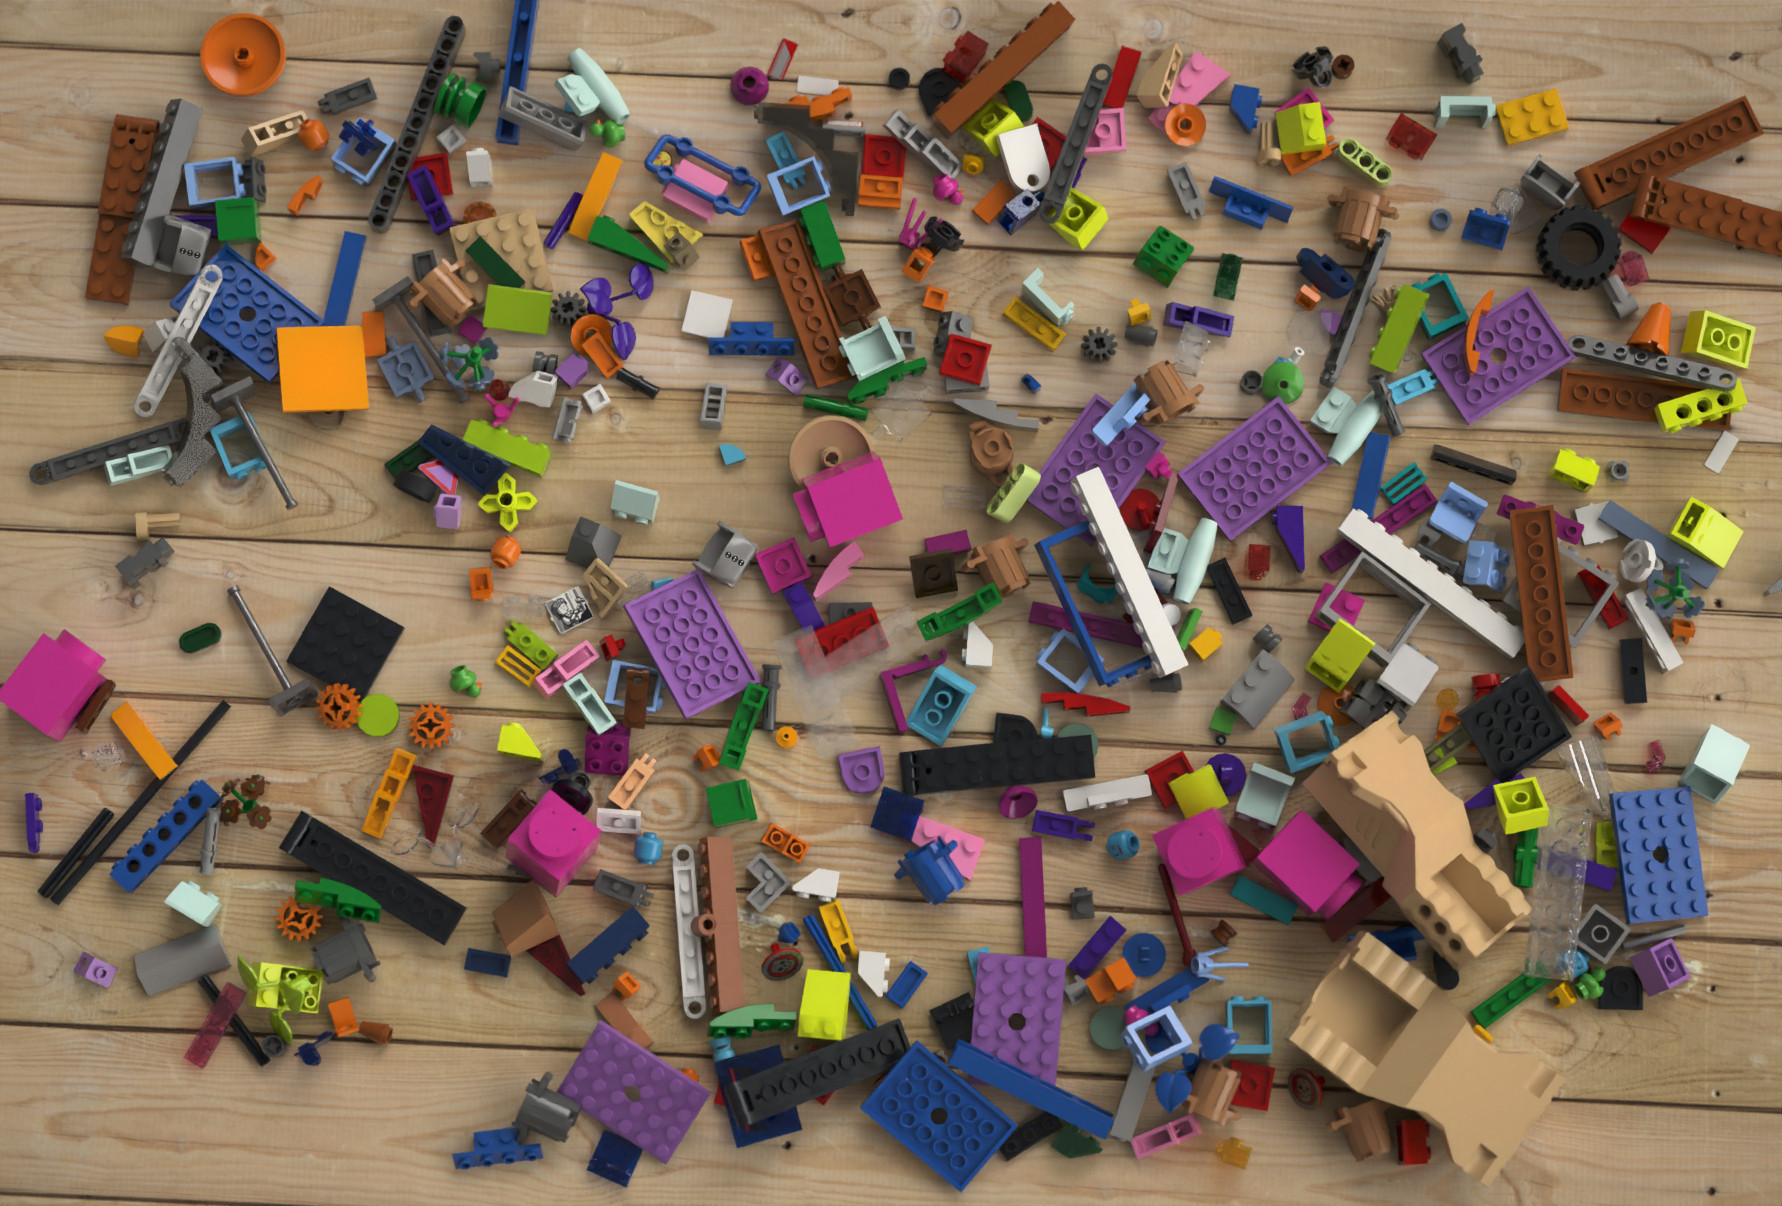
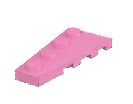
(1191, 86)
(968, 847)

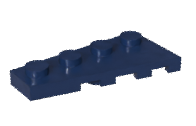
(465, 459)

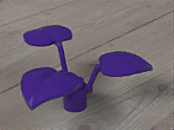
(598, 293)

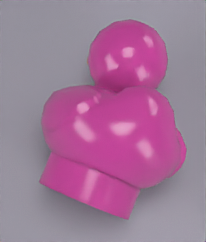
(947, 187)
(1134, 1014)

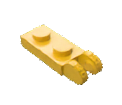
(838, 928)

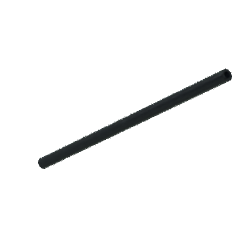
(138, 804)

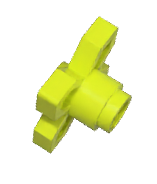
(507, 491)

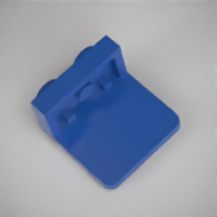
(1486, 229)

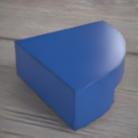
(1031, 383)

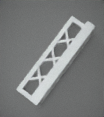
(1652, 631)

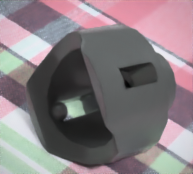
(487, 66)

